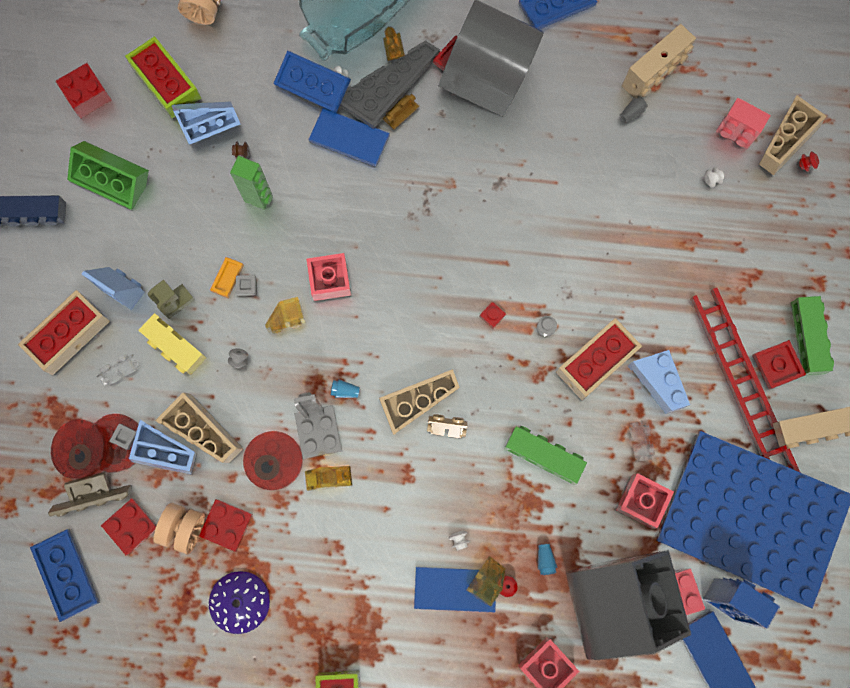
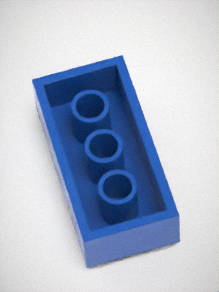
(742, 602)

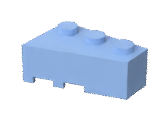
(205, 119)
(661, 380)
(160, 451)

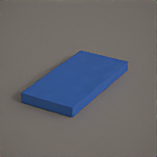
(546, 12)
(312, 81)
(349, 137)
(64, 575)
(447, 590)
(715, 654)

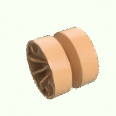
(199, 10)
(179, 528)

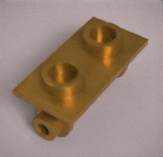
(393, 44)
(401, 111)

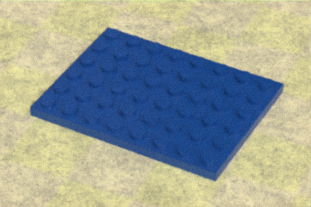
(755, 519)

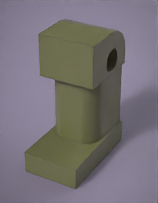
(170, 300)

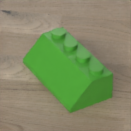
(106, 174)

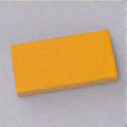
(226, 277)

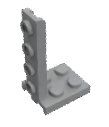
(316, 427)

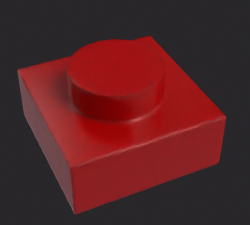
(492, 315)

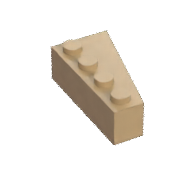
(796, 128)
(413, 401)
(813, 427)
(199, 428)

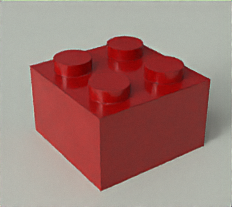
(83, 90)

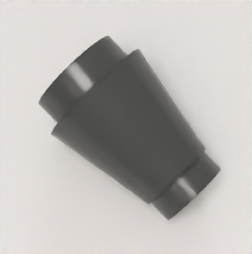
(634, 108)

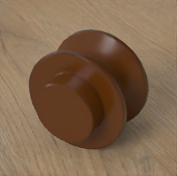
(240, 150)

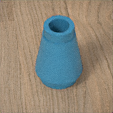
(343, 389)
(546, 560)

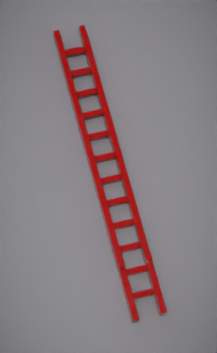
(733, 383)

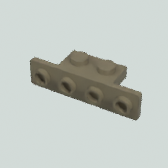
(88, 492)

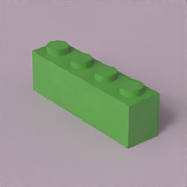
(251, 182)
(812, 335)
(545, 455)

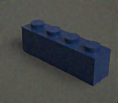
(32, 210)

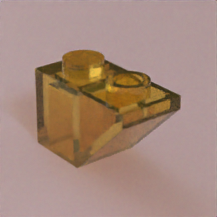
(286, 314)
(328, 478)
(488, 582)

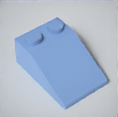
(116, 285)

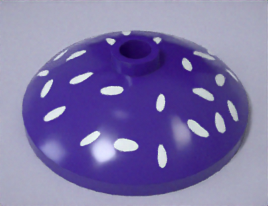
(253, 600)

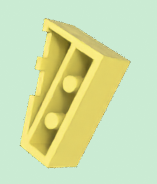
(172, 345)

